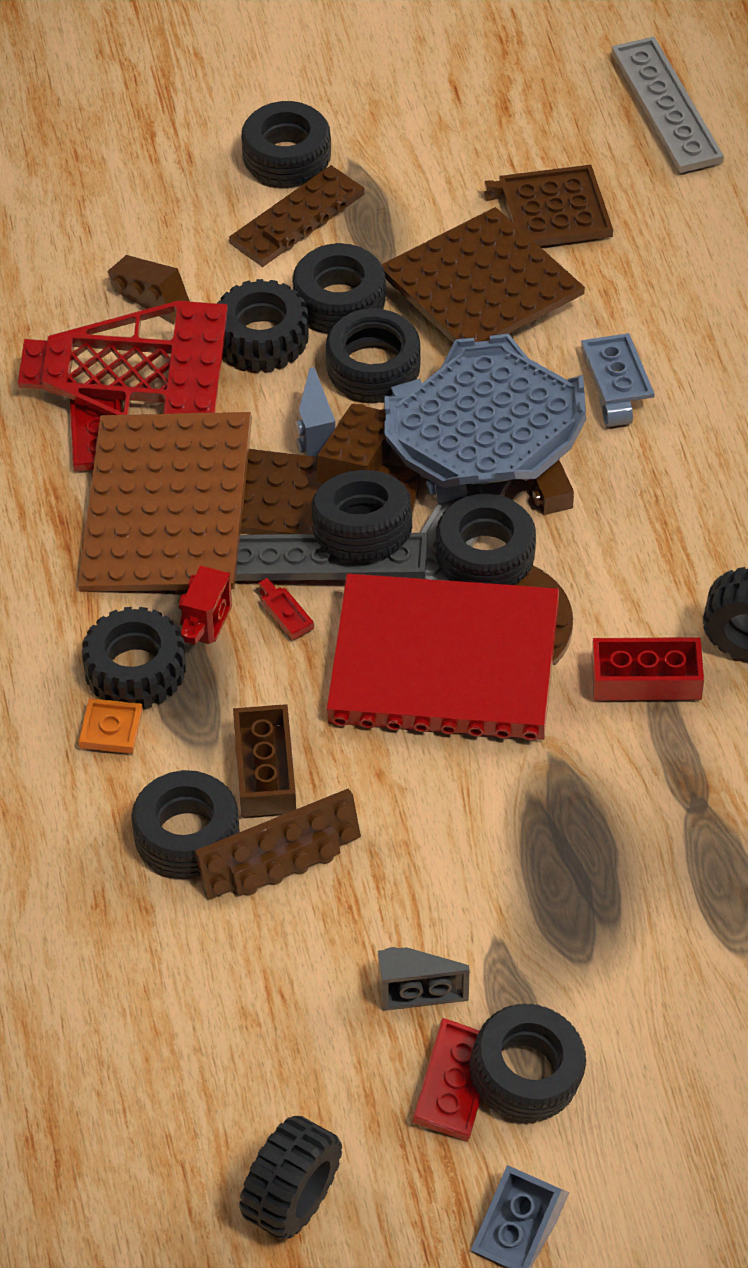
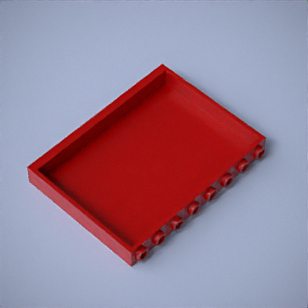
(444, 656)

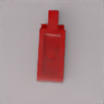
(285, 610)

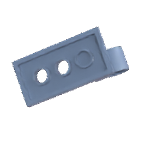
(621, 386)

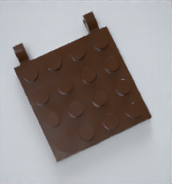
(554, 204)

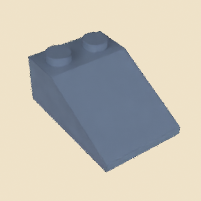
(315, 417)
(519, 1219)

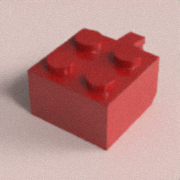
(205, 605)

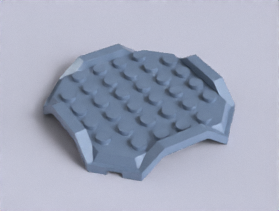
(486, 416)

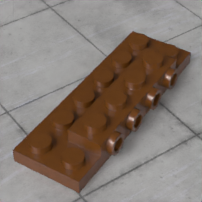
(296, 215)
(279, 846)

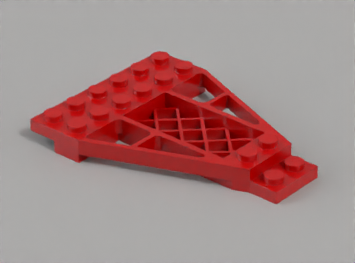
(192, 368)

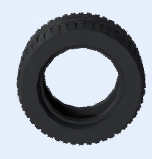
(370, 329)

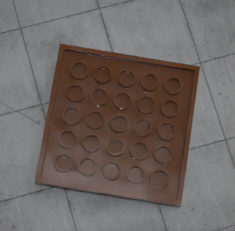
(482, 279)

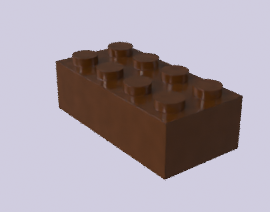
(355, 443)
(264, 760)

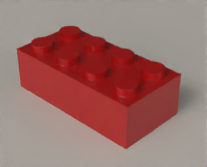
(647, 668)

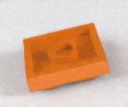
(110, 726)

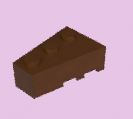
(148, 283)

